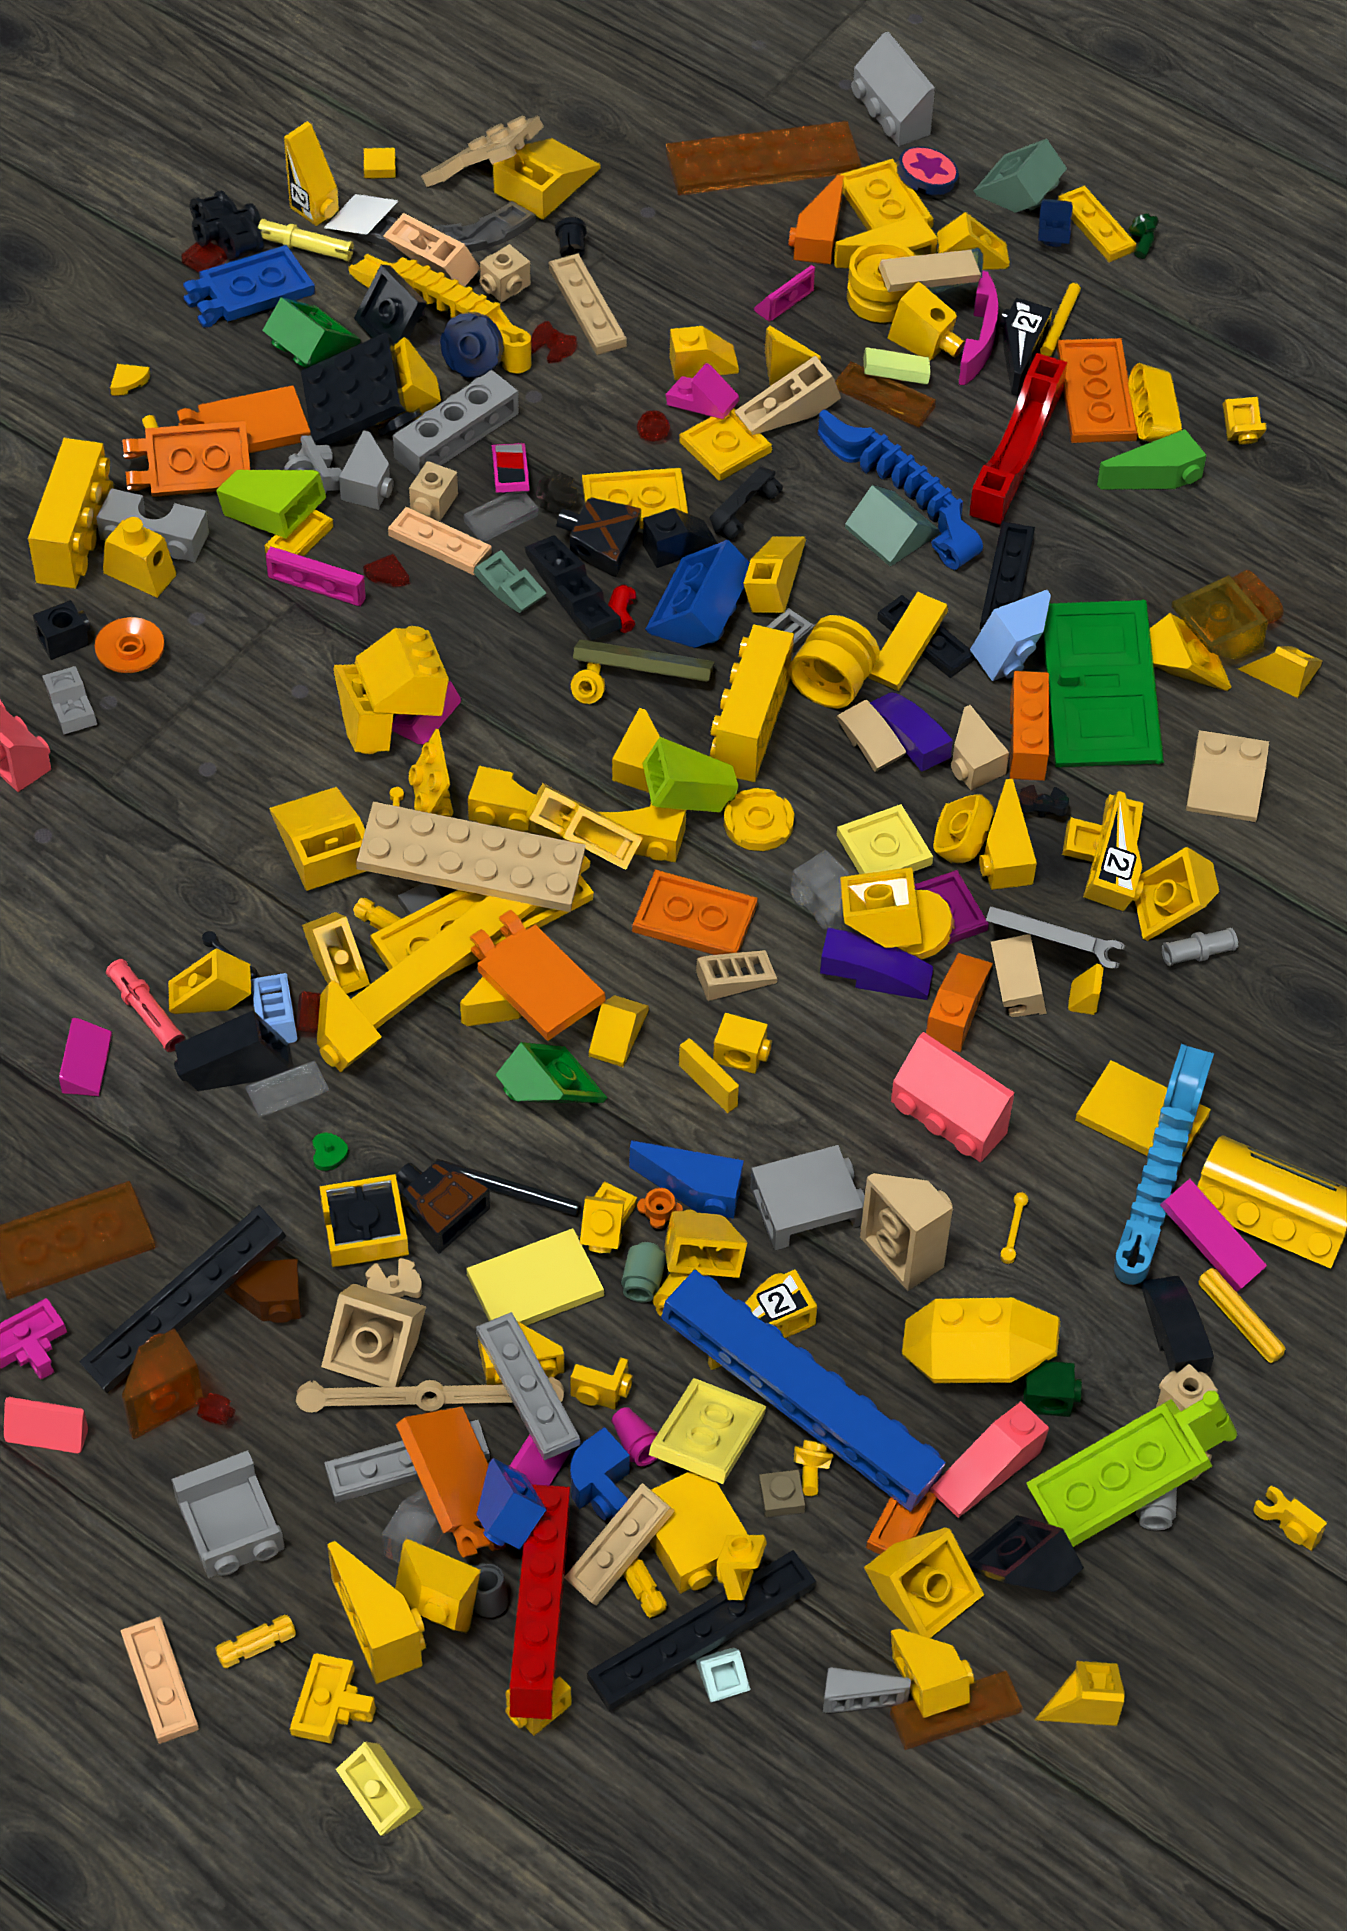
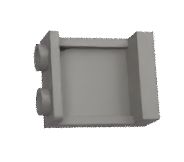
(806, 1193)
(227, 1515)

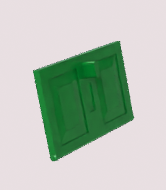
(1102, 684)

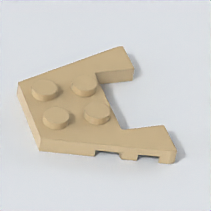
(496, 147)

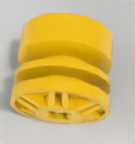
(834, 661)

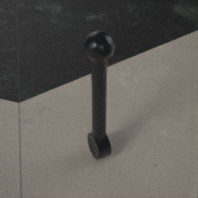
(210, 939)

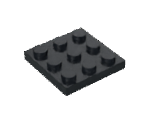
(353, 390)

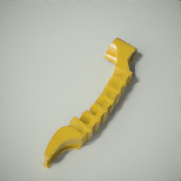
(451, 295)

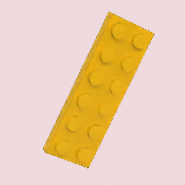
(413, 931)

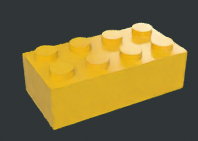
(68, 513)
(752, 701)

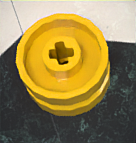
(866, 287)

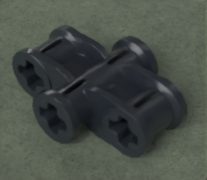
(221, 221)

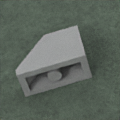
(366, 474)

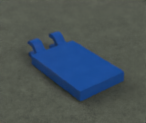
(248, 286)

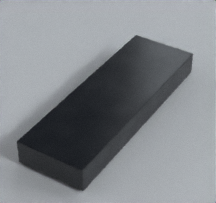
(943, 649)

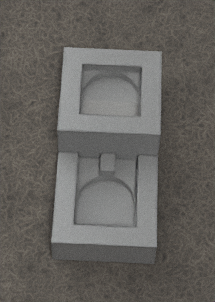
(69, 700)

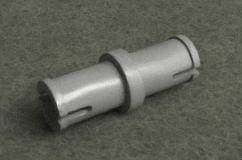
(1199, 946)

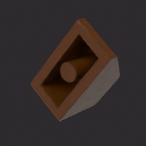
(269, 1290)

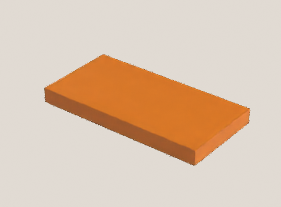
(1097, 391)

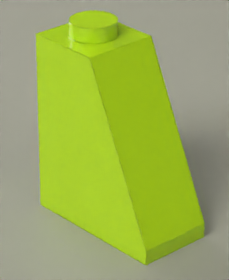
(271, 498)
(687, 778)

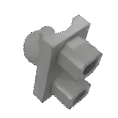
(316, 458)

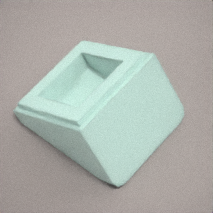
(723, 1674)

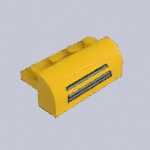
(1276, 1200)

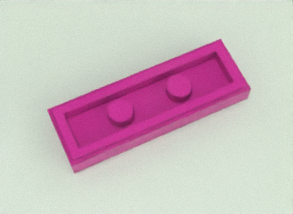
(315, 576)
(1213, 1235)

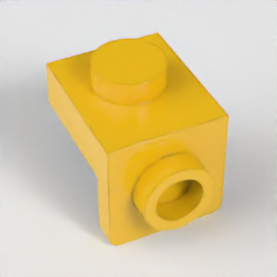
(1243, 420)
(602, 1224)
(600, 1388)
(736, 1563)

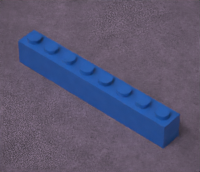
(803, 1389)

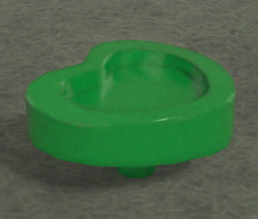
(329, 1151)

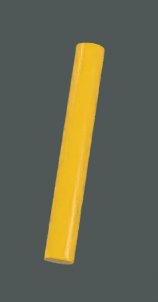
(1060, 319)

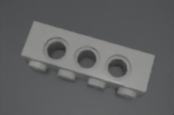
(456, 423)

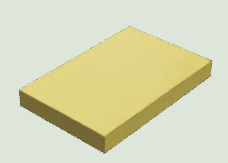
(536, 1280)
(707, 1430)

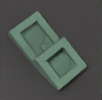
(509, 584)

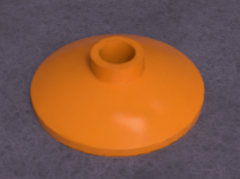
(129, 645)

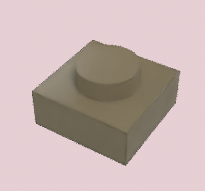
(781, 1493)

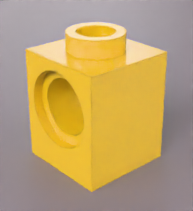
(741, 1043)

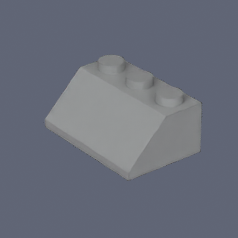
(894, 91)

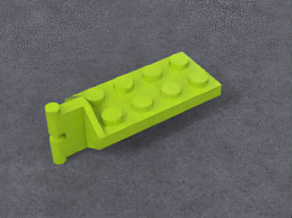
(1131, 1466)

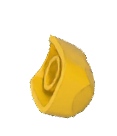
(963, 828)

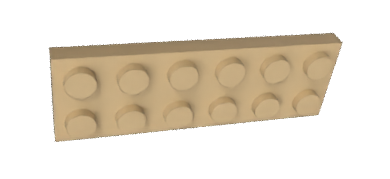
(471, 856)

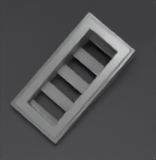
(863, 1690)

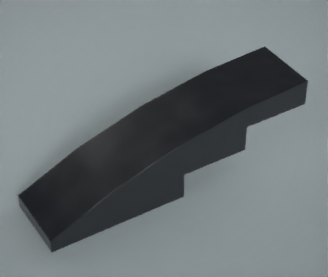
(572, 587)

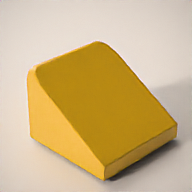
(1086, 991)

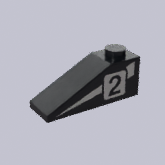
(1023, 337)

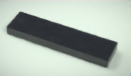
(1008, 567)

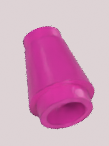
(634, 1435)

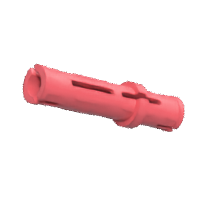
(127, 983)

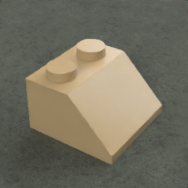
(1227, 776)
(372, 1335)

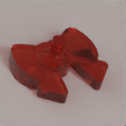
(558, 343)

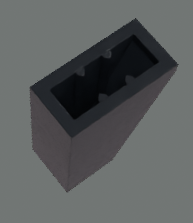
(233, 1054)

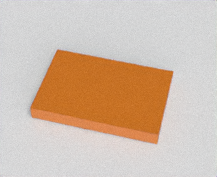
(694, 914)

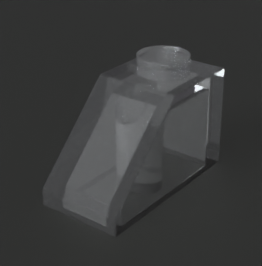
(411, 1521)

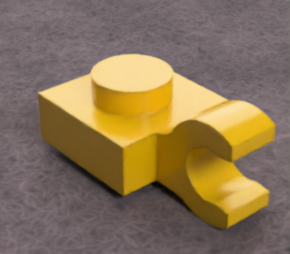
(1297, 1520)

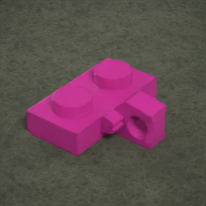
(28, 1337)

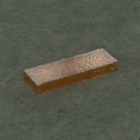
(885, 395)
(990, 1701)

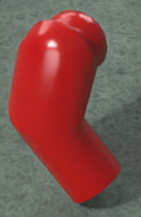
(619, 600)

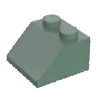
(1022, 177)

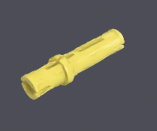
(306, 240)

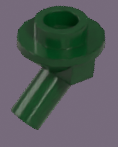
(1143, 228)

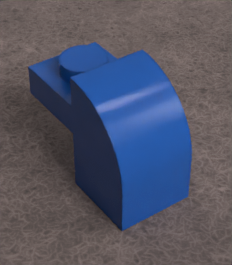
(595, 1470)

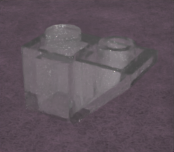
(818, 888)

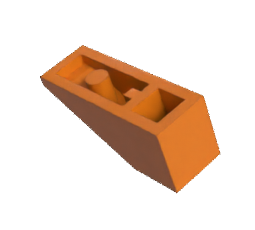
(817, 225)
(958, 1001)

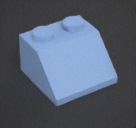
(1011, 635)

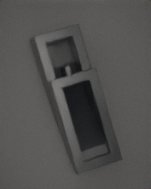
(1177, 1324)

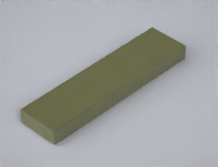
(643, 660)

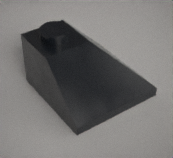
(1027, 1556)

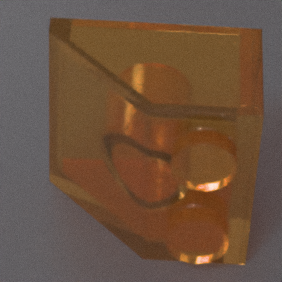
(160, 1383)

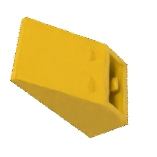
(542, 175)
(321, 836)

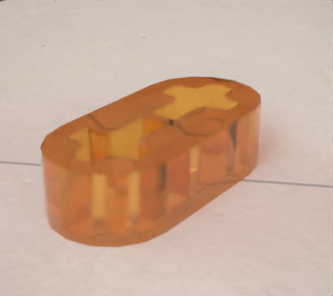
(1260, 595)

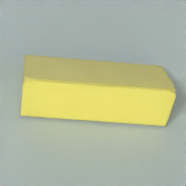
(379, 1787)

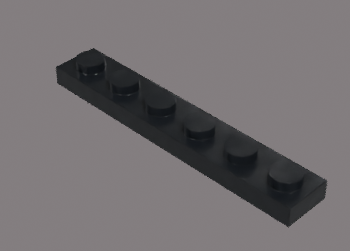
(184, 1296)
(699, 1631)

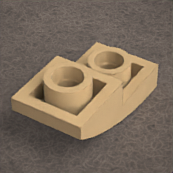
(872, 735)

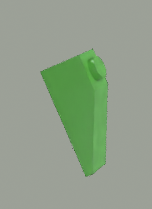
(1156, 465)

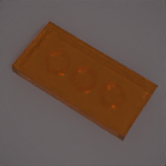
(72, 1239)

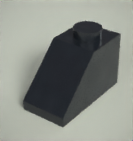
(674, 535)

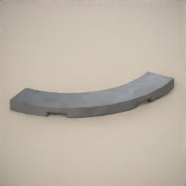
(486, 233)

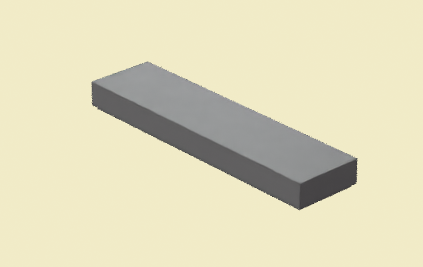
(528, 1386)
(378, 1469)

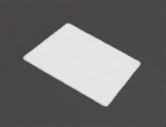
(361, 214)

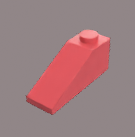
(992, 1459)

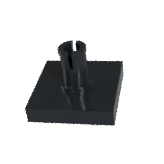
(390, 306)

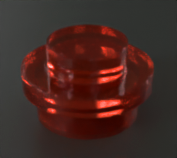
(653, 426)
(215, 1409)

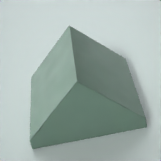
(889, 525)

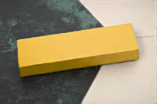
(1098, 224)
(908, 641)

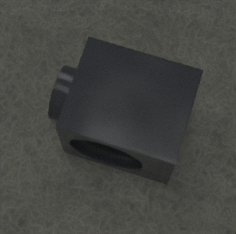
(61, 629)

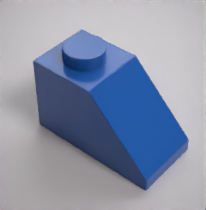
(508, 1505)

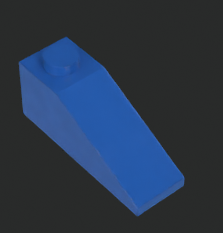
(696, 1179)

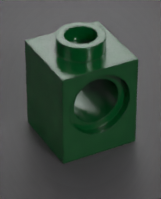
(1052, 1389)

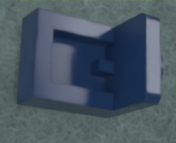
(1055, 222)

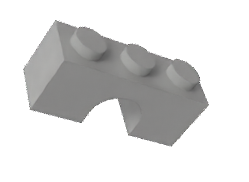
(182, 528)

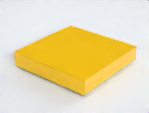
(724, 445)

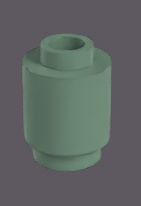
(643, 1272)

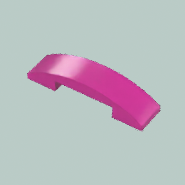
(978, 351)

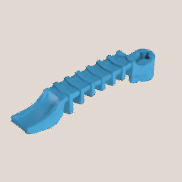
(1163, 1163)

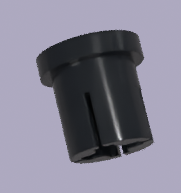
(571, 236)

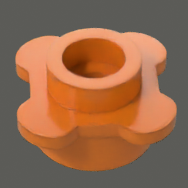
(655, 1198)

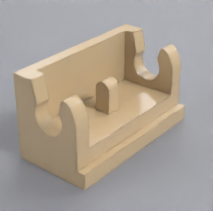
(1018, 976)

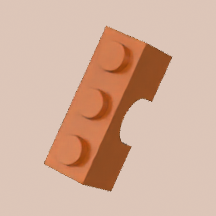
(1029, 725)

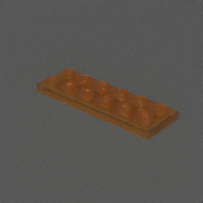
(762, 158)

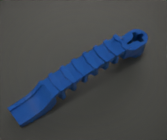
(854, 444)

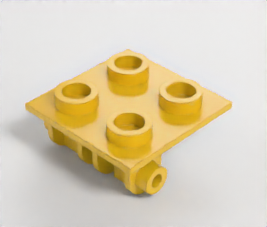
(431, 779)

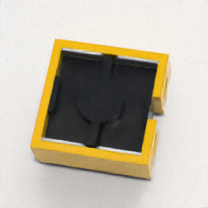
(364, 1220)

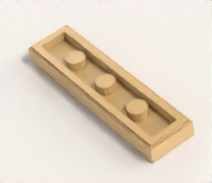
(587, 304)

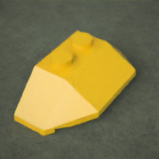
(979, 1339)

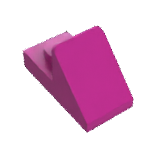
(703, 393)

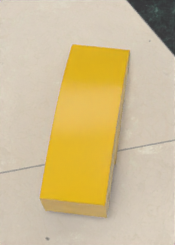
(583, 826)

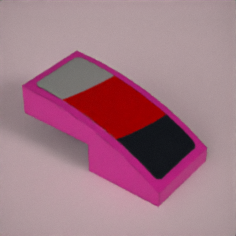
(510, 467)

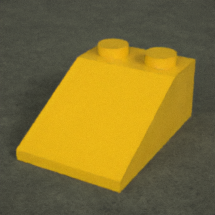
(378, 1615)

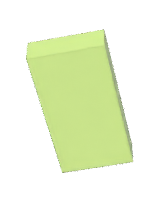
(896, 365)

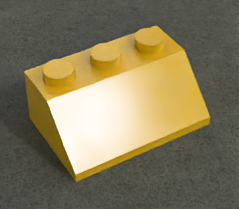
(404, 673)

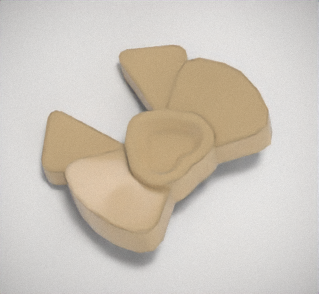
(406, 1283)

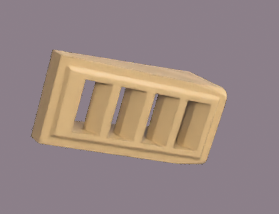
(728, 985)

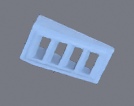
(275, 1007)

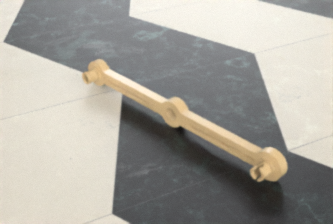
(313, 1397)

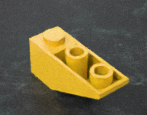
(909, 232)
(773, 573)

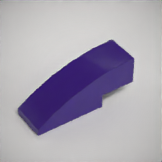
(917, 731)
(875, 966)

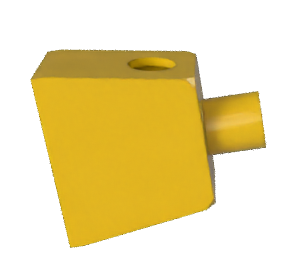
(925, 324)
(138, 557)
(699, 1244)

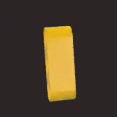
(1153, 402)

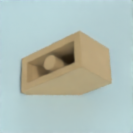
(977, 752)

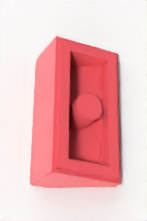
(44, 1425)

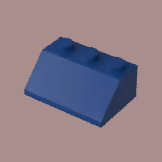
(700, 596)

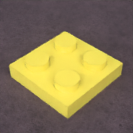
(884, 842)

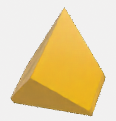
(784, 354)
(1285, 669)
(1088, 1696)

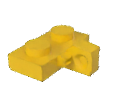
(329, 1700)

